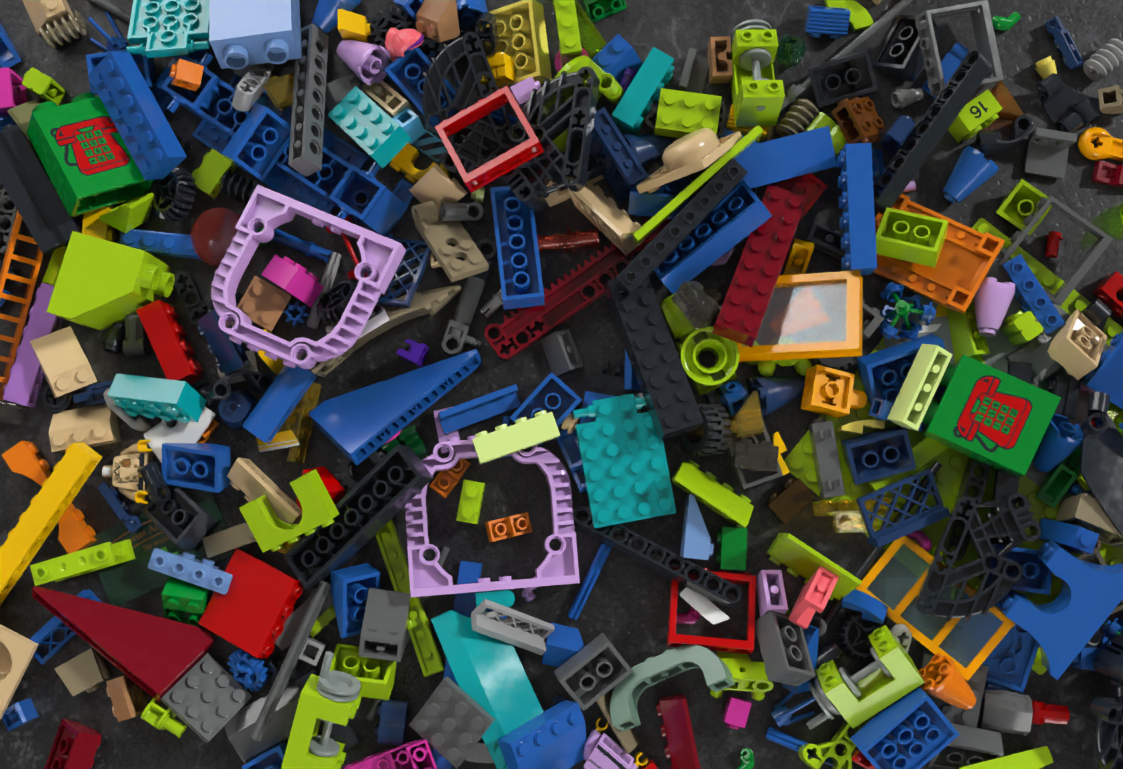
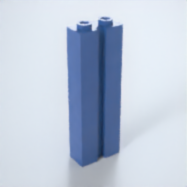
(787, 157)

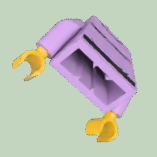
(604, 753)

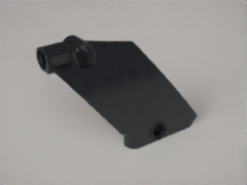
(1103, 458)

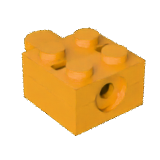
(831, 392)

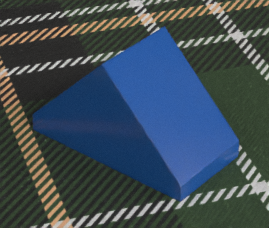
(19, 714)

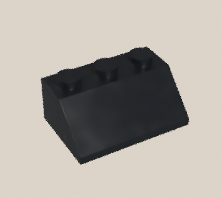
(901, 50)

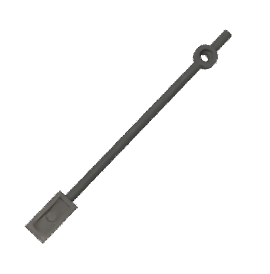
(795, 92)

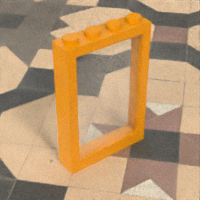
(810, 318)

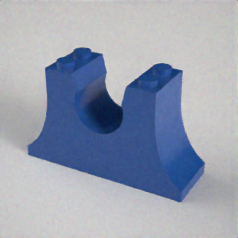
(1072, 619)

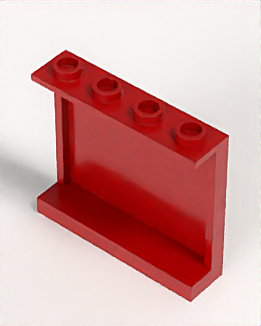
(254, 606)

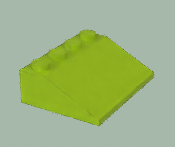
(713, 494)
(805, 561)

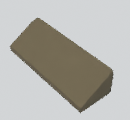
(627, 738)

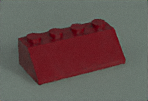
(678, 732)
(73, 746)

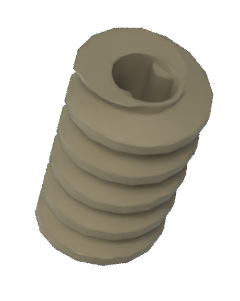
(64, 31)
(796, 117)

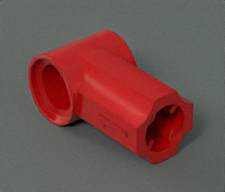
(1049, 713)

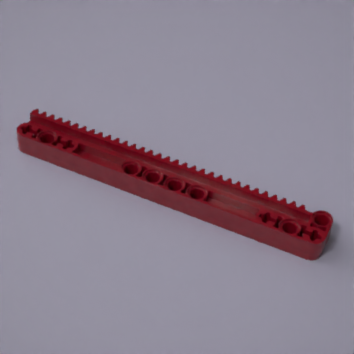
(565, 298)

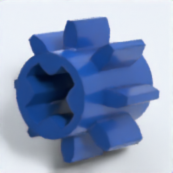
(293, 309)

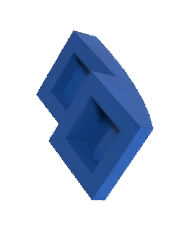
(869, 606)

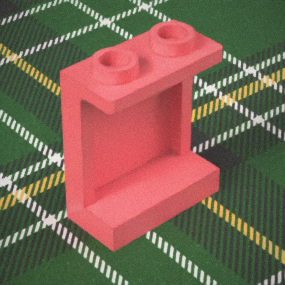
(813, 597)

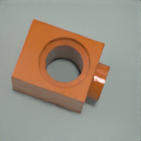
(186, 74)

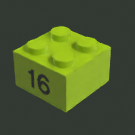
(975, 117)

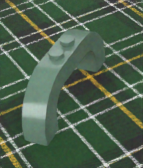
(659, 668)

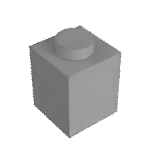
(312, 651)

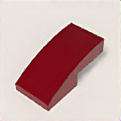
(1108, 174)

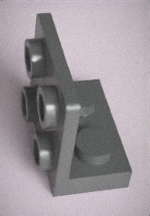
(1048, 152)
(871, 319)

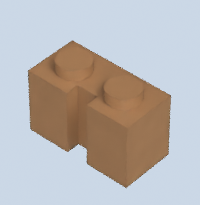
(718, 54)

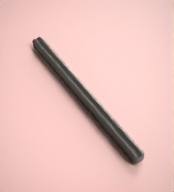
(290, 661)

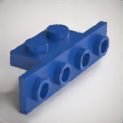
(1032, 295)

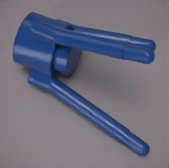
(113, 43)
(783, 715)

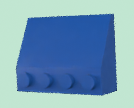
(887, 369)
(905, 733)
(548, 740)

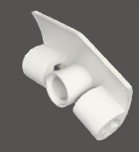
(180, 433)

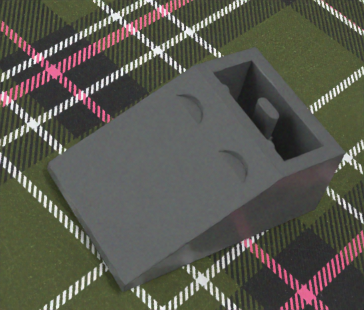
(385, 625)

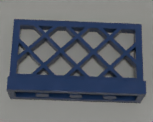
(416, 274)
(904, 525)

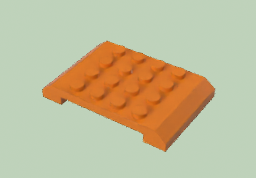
(960, 266)

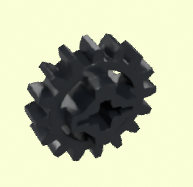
(380, 31)

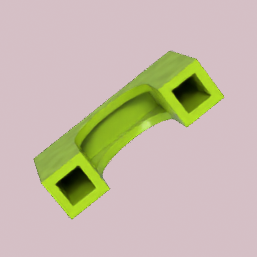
(567, 30)
(272, 531)

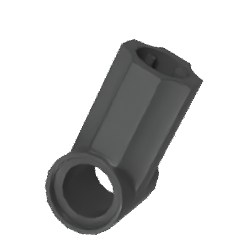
(460, 211)
(135, 340)

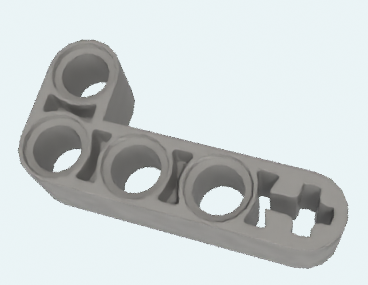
(251, 85)

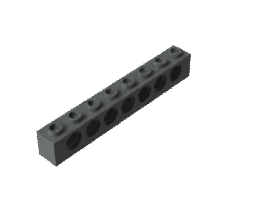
(309, 102)

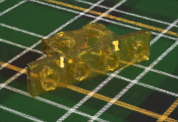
(301, 423)
(847, 513)

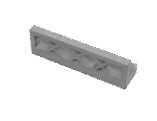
(508, 630)

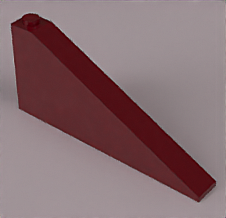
(141, 645)

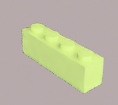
(919, 386)
(515, 437)

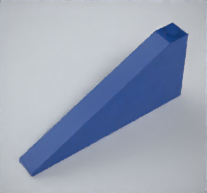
(374, 414)

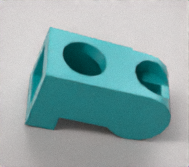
(503, 597)

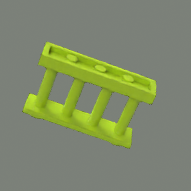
(82, 562)

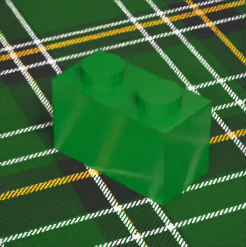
(731, 548)

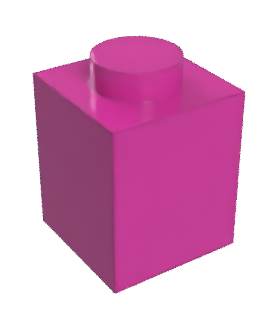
(736, 712)

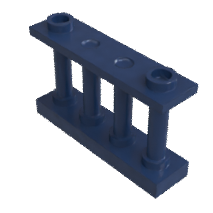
(622, 165)

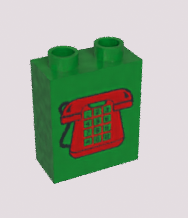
(84, 155)
(990, 416)

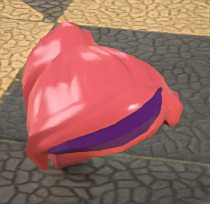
(402, 40)

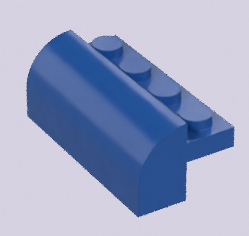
(278, 402)

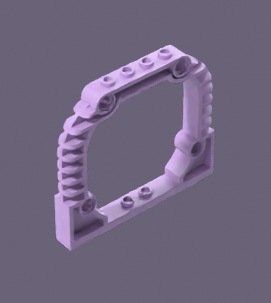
(269, 211)
(557, 568)

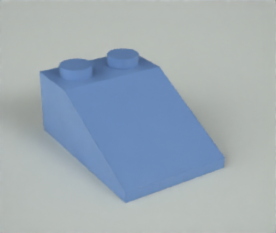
(695, 537)

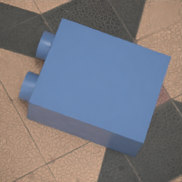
(254, 31)

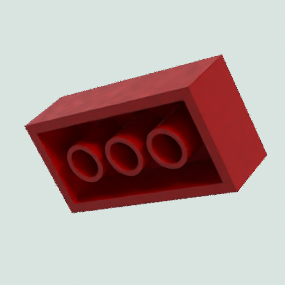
(170, 342)

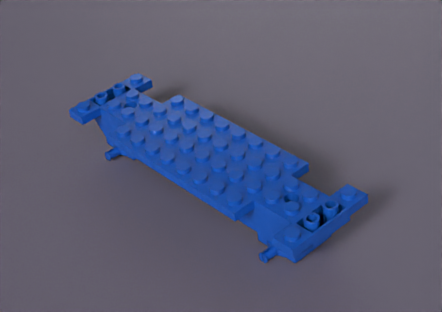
(334, 186)

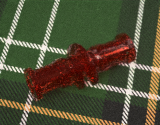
(568, 240)

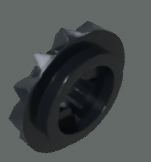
(50, 403)

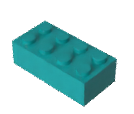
(642, 92)
(369, 127)
(157, 398)

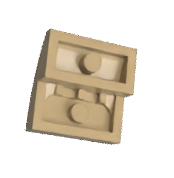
(438, 188)

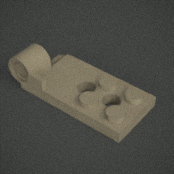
(439, 234)

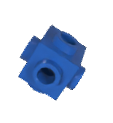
(733, 396)

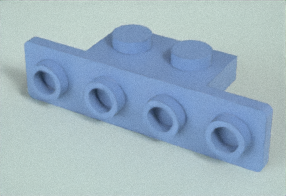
(192, 570)

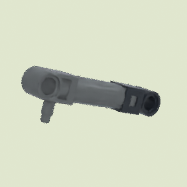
(459, 326)

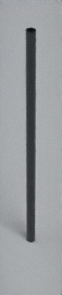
(877, 550)

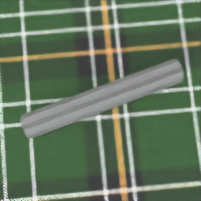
(327, 282)

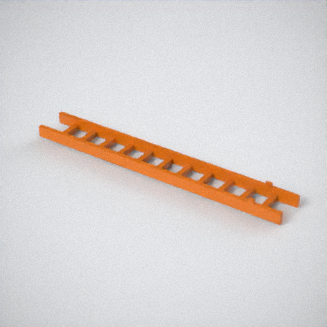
(25, 301)

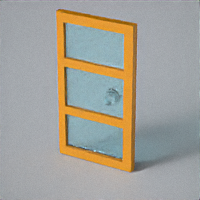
(896, 583)

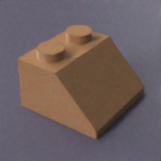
(438, 20)
(126, 697)

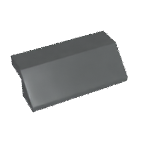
(241, 724)

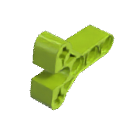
(827, 749)

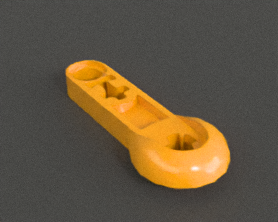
(1107, 145)

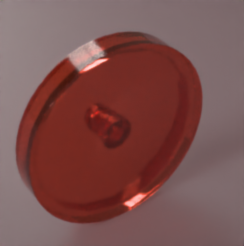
(214, 234)

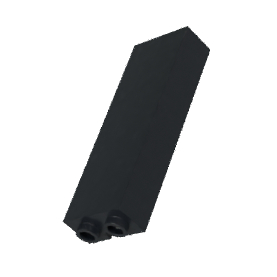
(33, 192)

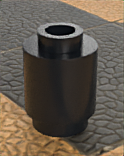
(829, 652)

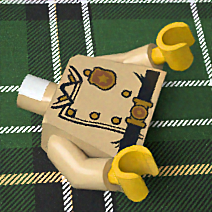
(125, 473)

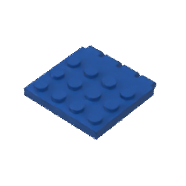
(1012, 659)

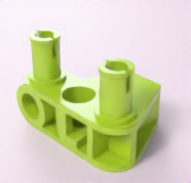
(748, 674)
(162, 718)

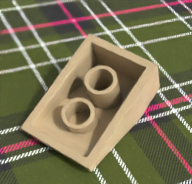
(1078, 345)
(63, 361)

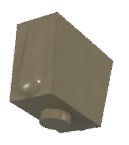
(83, 672)

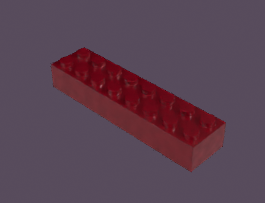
(759, 268)

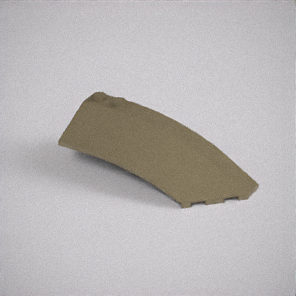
(422, 303)

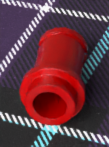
(1053, 244)

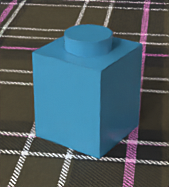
(410, 124)

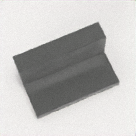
(694, 73)
(561, 352)

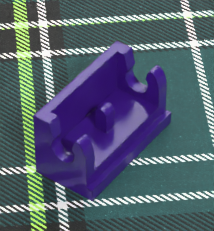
(416, 354)

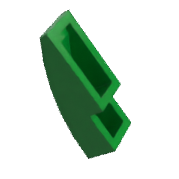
(1060, 479)

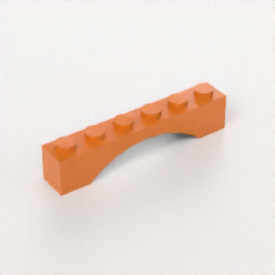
(73, 530)

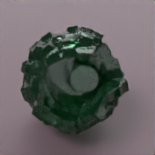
(790, 51)

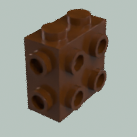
(859, 120)

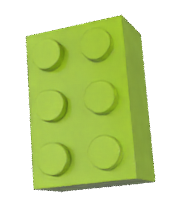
(686, 112)
(911, 237)

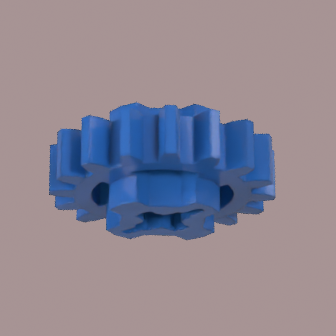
(248, 670)

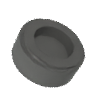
(819, 623)

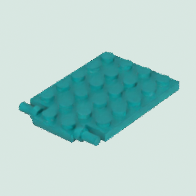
(168, 27)
(623, 462)

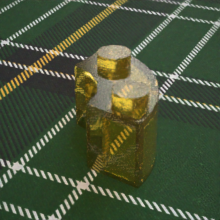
(280, 90)

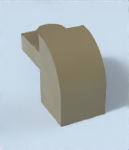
(1111, 100)

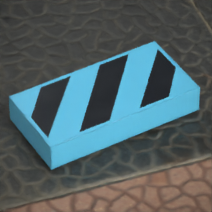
(430, 146)

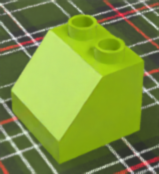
(106, 282)

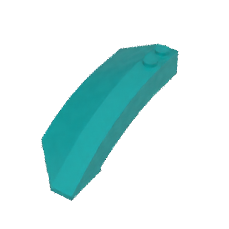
(490, 676)

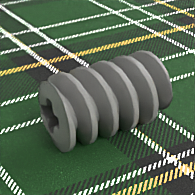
(1104, 60)

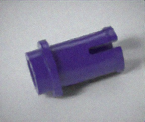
(627, 78)

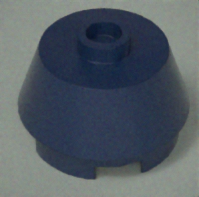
(236, 408)

